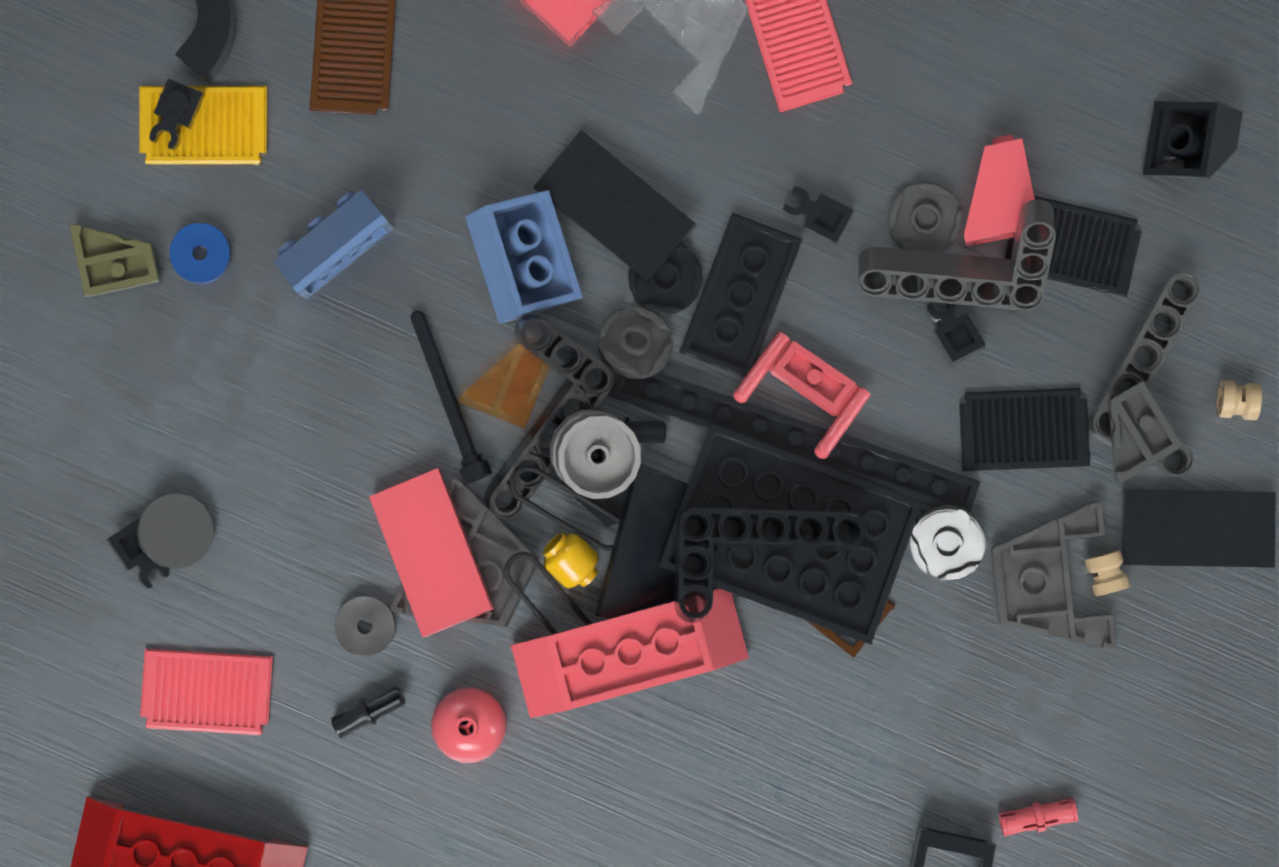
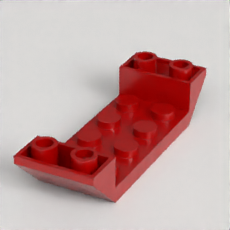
(136, 839)

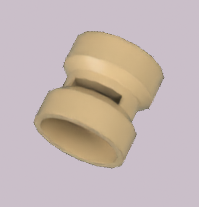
(1238, 400)
(1108, 575)

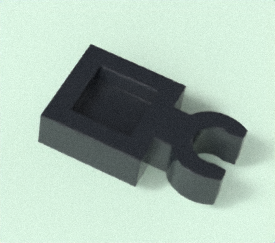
(177, 107)
(824, 217)
(956, 335)
(127, 549)

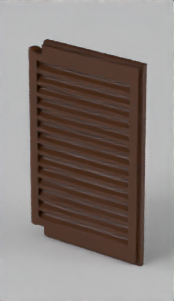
(352, 56)

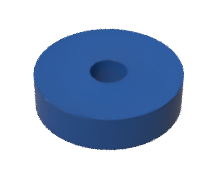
(184, 247)

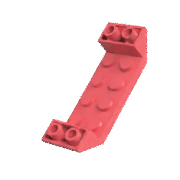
(627, 654)

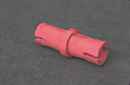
(1038, 817)

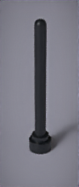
(473, 465)

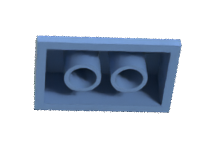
(332, 243)
(523, 256)

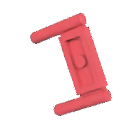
(811, 379)

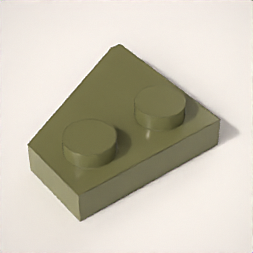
(112, 262)

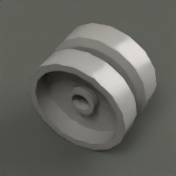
(615, 445)

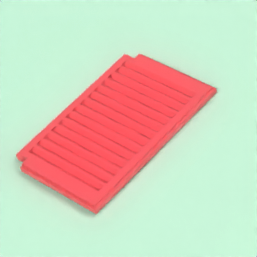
(799, 50)
(206, 691)

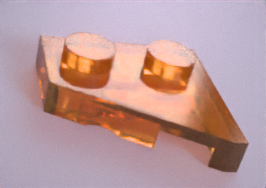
(509, 388)

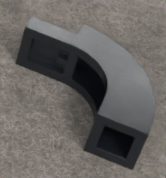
(211, 39)

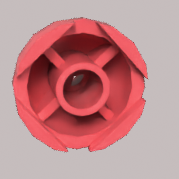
(480, 710)

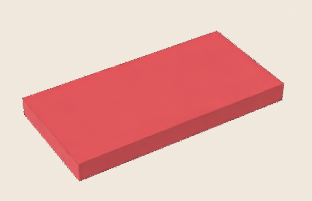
(431, 552)

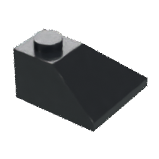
(1191, 138)

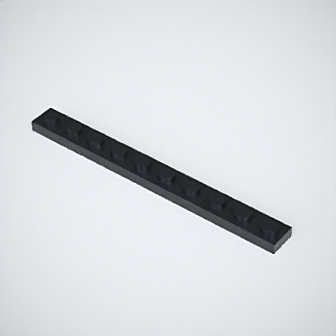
(850, 456)

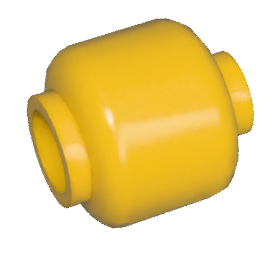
(570, 560)

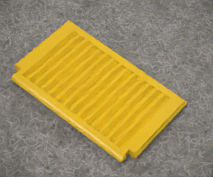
(225, 130)

